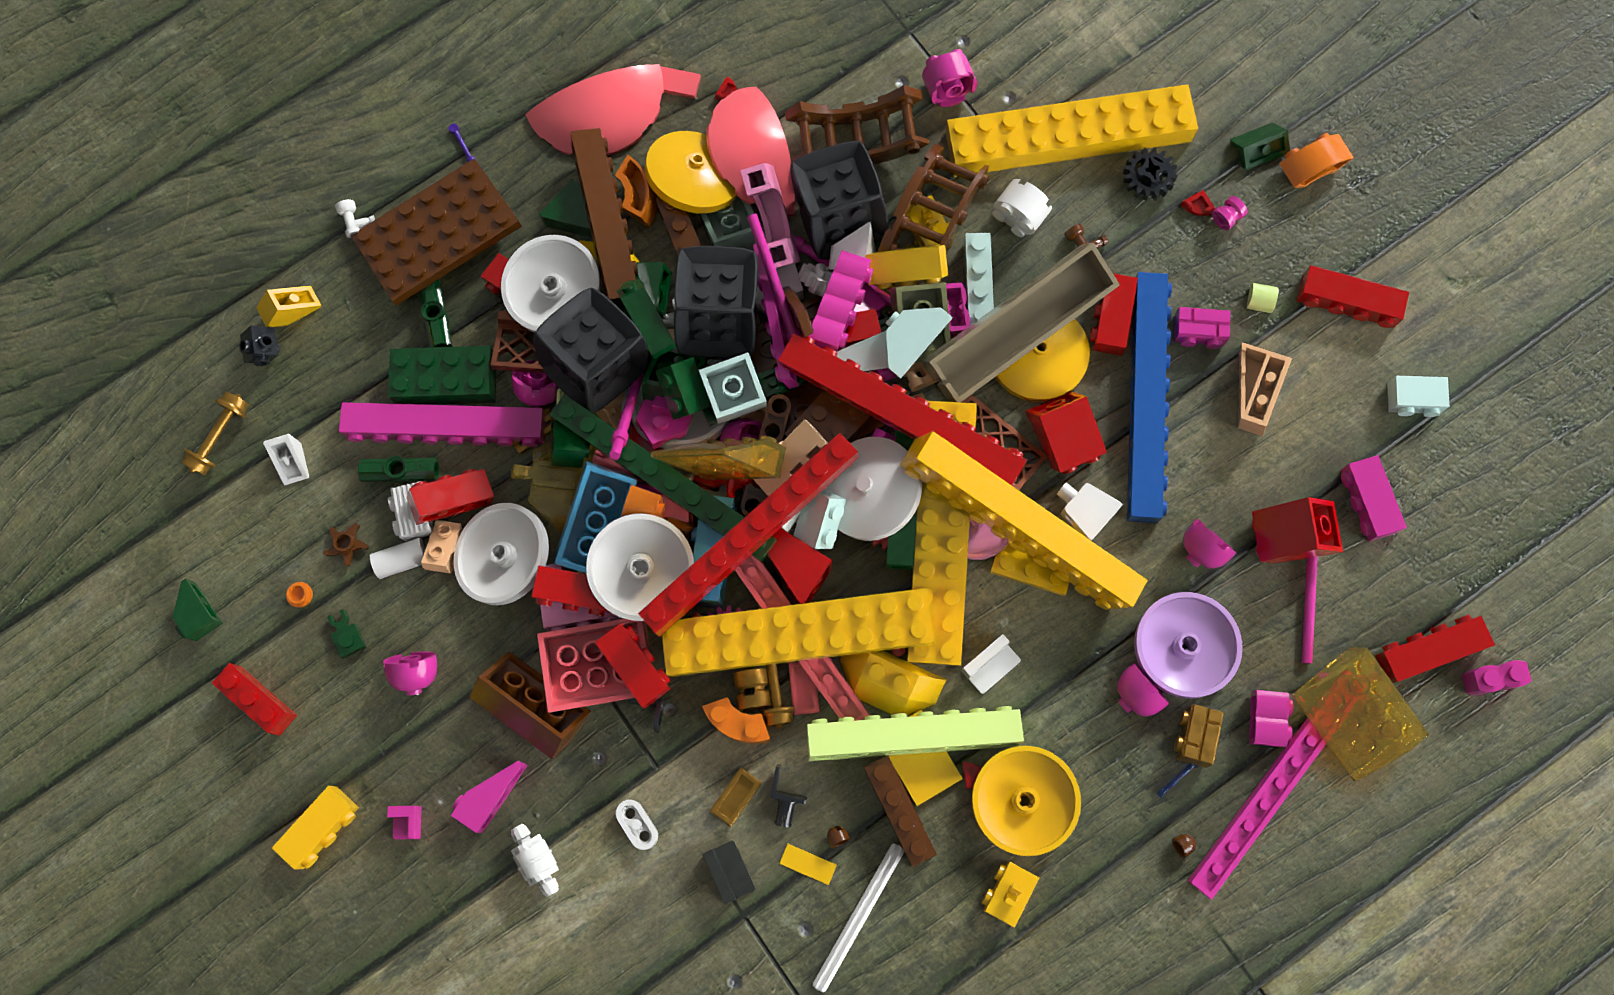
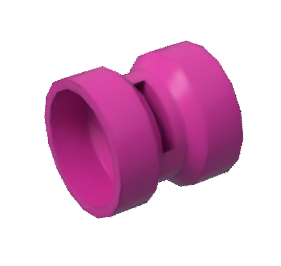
(1226, 215)

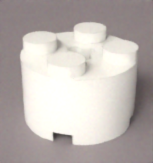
(1022, 207)

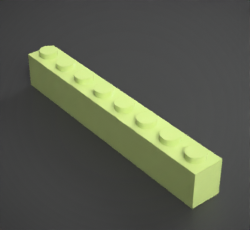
(914, 734)

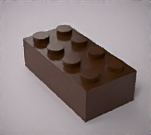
(832, 417)

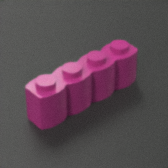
(840, 299)

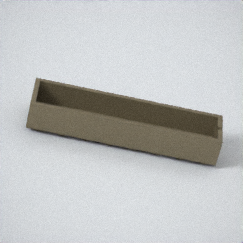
(1021, 323)

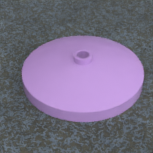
(1211, 641)

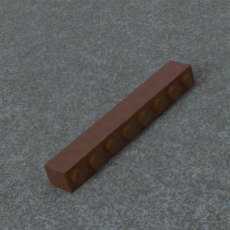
(603, 211)

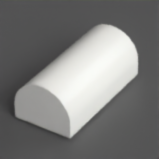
(397, 558)

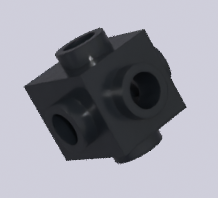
(259, 345)

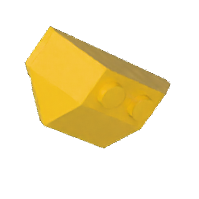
(891, 682)

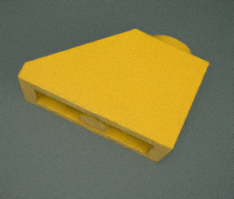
(287, 305)

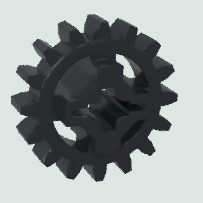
(1143, 181)

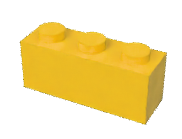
(908, 266)
(316, 828)

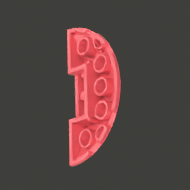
(614, 101)
(749, 134)

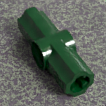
(436, 327)
(383, 469)

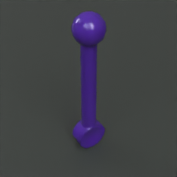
(454, 129)

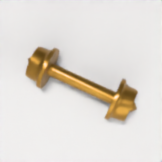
(233, 405)
(778, 715)

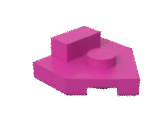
(657, 422)

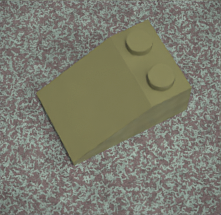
(922, 297)

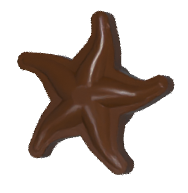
(345, 544)

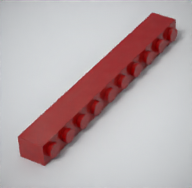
(894, 406)
(749, 535)

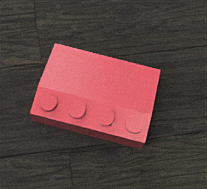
(577, 670)

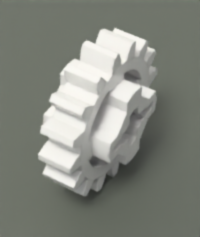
(815, 277)

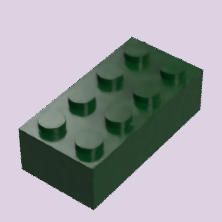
(442, 375)

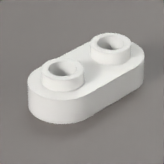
(636, 825)

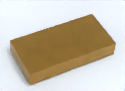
(735, 797)

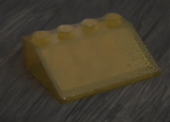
(727, 458)
(1360, 713)

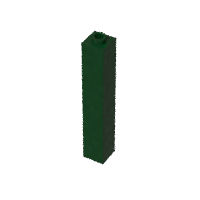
(901, 544)

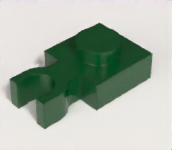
(347, 637)

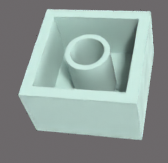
(733, 388)

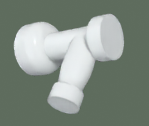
(346, 209)

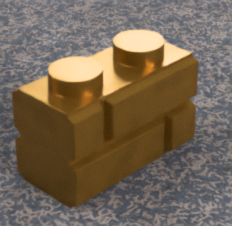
(1199, 735)

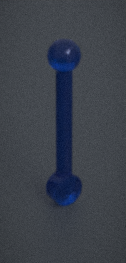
(1164, 790)

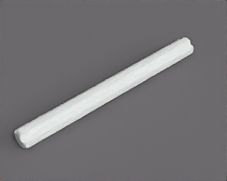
(858, 917)

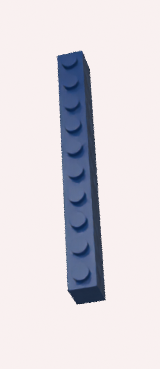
(1147, 399)

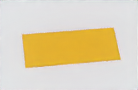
(808, 864)

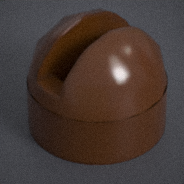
(837, 836)
(1184, 844)

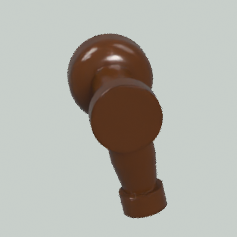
(1075, 234)

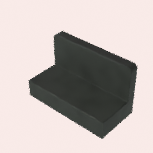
(729, 871)

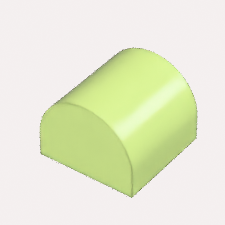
(1262, 297)

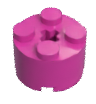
(949, 78)

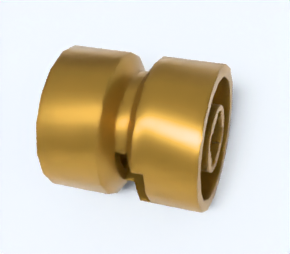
(752, 680)

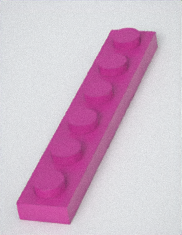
(775, 325)

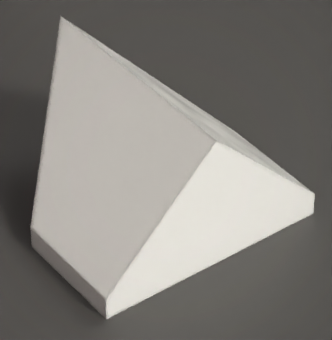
(857, 243)

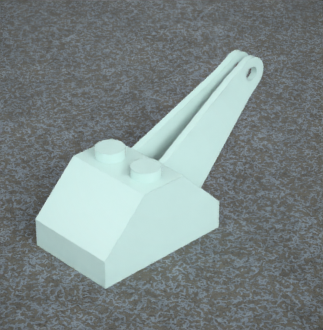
(901, 343)

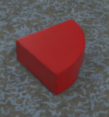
(725, 89)
(1198, 204)
(970, 773)

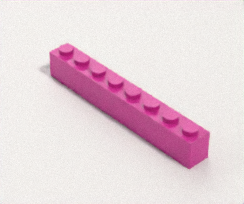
(442, 423)

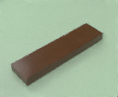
(798, 312)

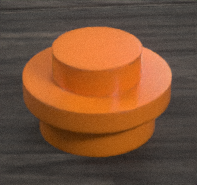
(299, 594)

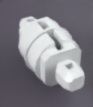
(534, 860)

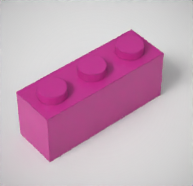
(1372, 498)

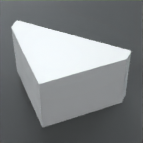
(287, 458)

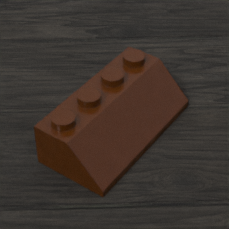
(518, 699)

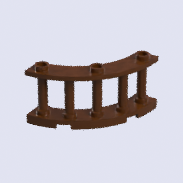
(856, 113)
(913, 196)

